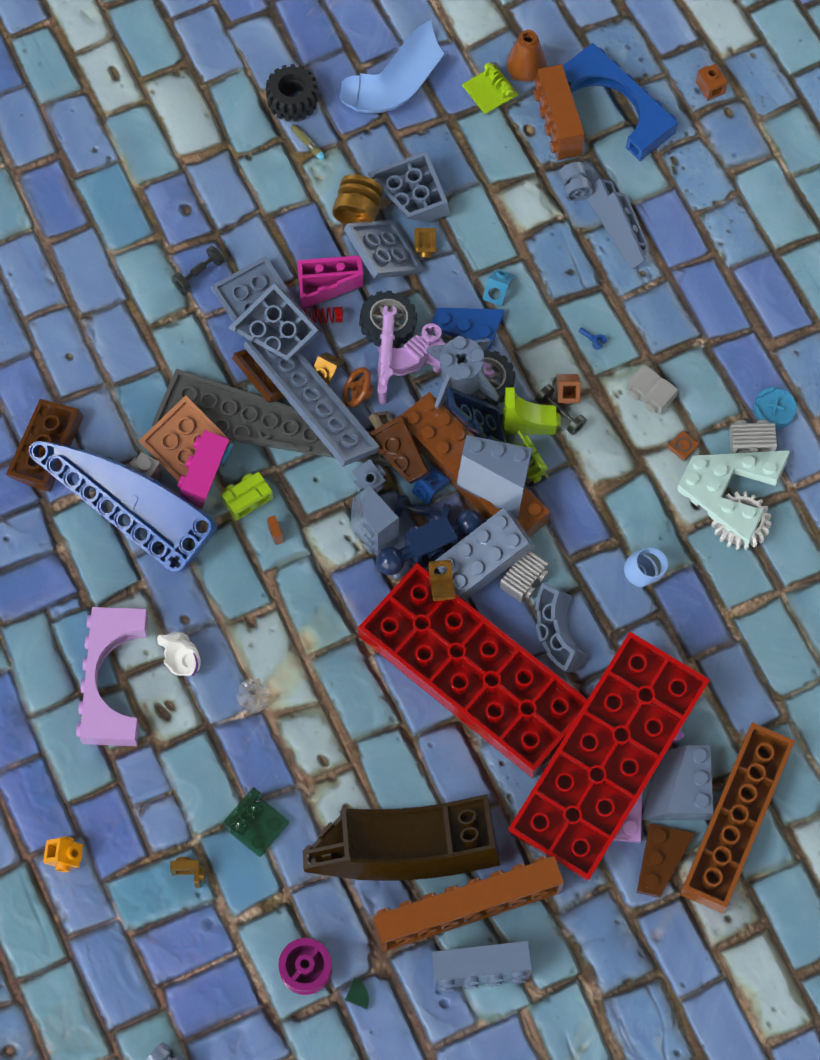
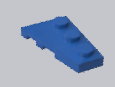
(469, 322)

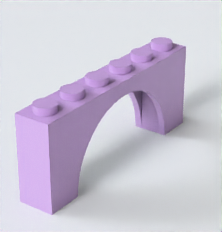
(107, 630)

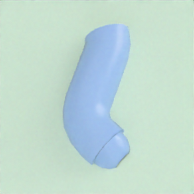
(400, 77)

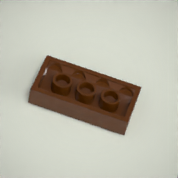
(48, 423)

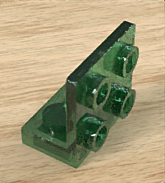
(255, 823)

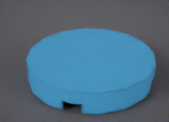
(775, 406)

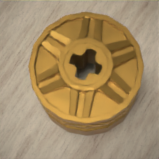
(357, 199)

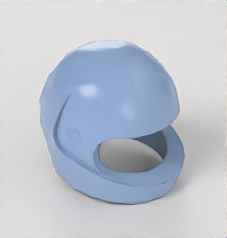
(642, 570)

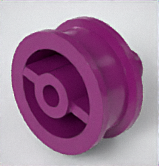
(305, 966)

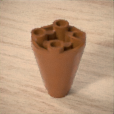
(526, 57)

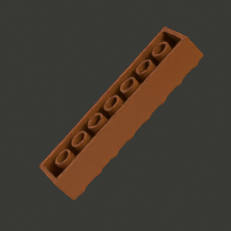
(442, 444)
(737, 818)
(467, 903)

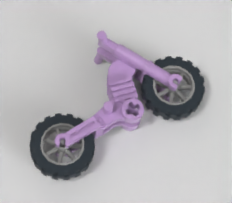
(414, 354)

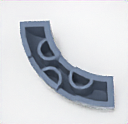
(553, 628)

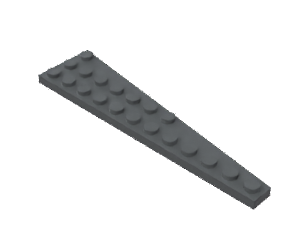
(248, 416)

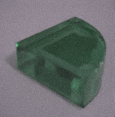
(358, 994)

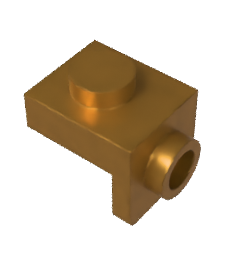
(425, 242)
(185, 866)

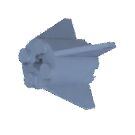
(462, 367)

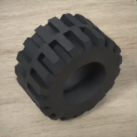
(288, 79)

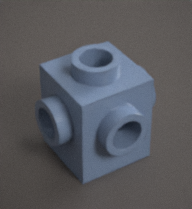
(369, 468)

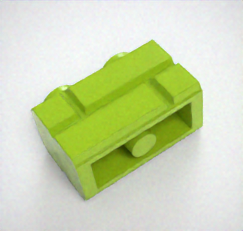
(246, 495)

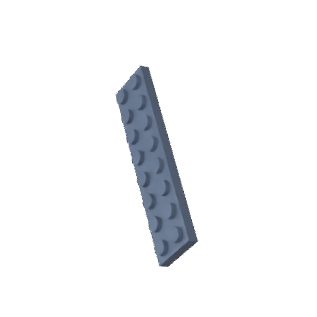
(316, 404)

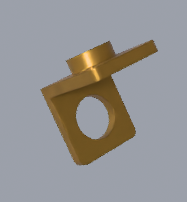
(326, 367)
(442, 584)

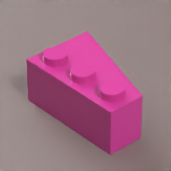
(328, 278)
(202, 467)

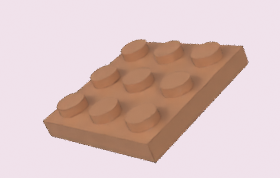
(174, 436)

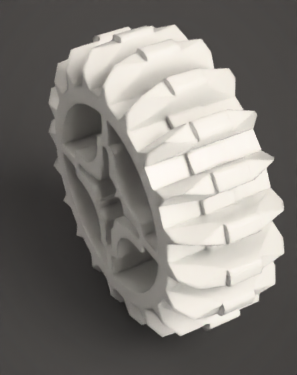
(759, 533)

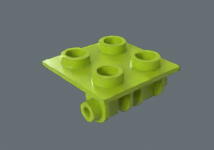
(490, 89)
(537, 465)

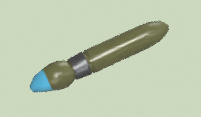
(317, 152)

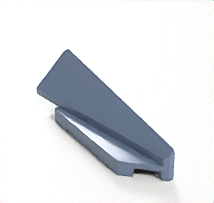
(620, 221)

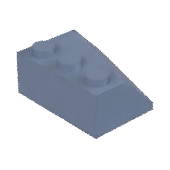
(413, 187)
(277, 323)
(494, 471)
(374, 521)
(681, 786)

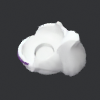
(180, 654)

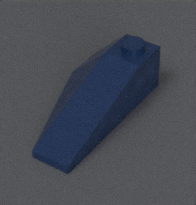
(476, 415)

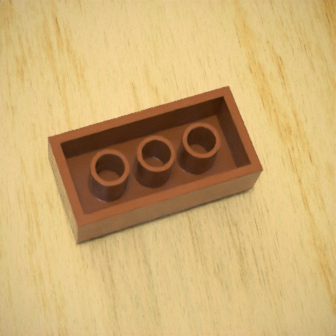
(559, 112)

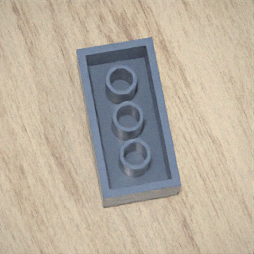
(486, 553)
(481, 966)

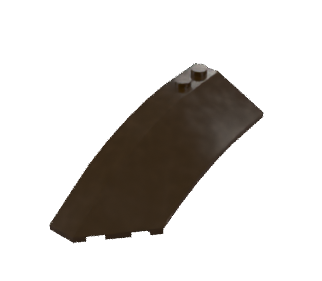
(406, 842)

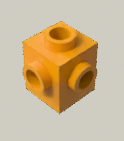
(63, 854)

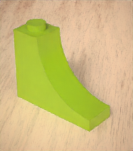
(528, 416)

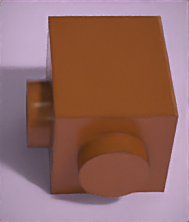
(711, 82)
(568, 388)

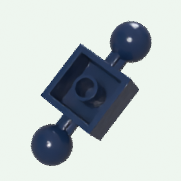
(428, 542)

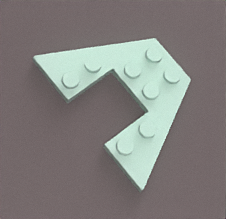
(710, 475)

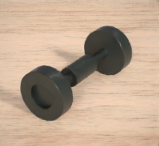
(214, 256)
(545, 394)

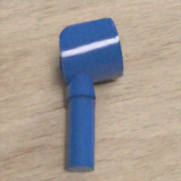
(593, 338)

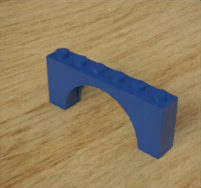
(595, 68)

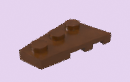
(257, 376)
(400, 449)
(661, 856)

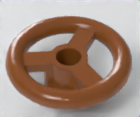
(361, 389)

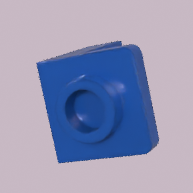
(430, 485)

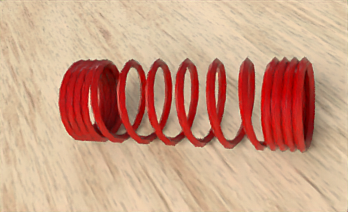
(338, 313)

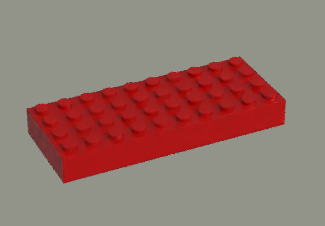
(473, 671)
(608, 756)

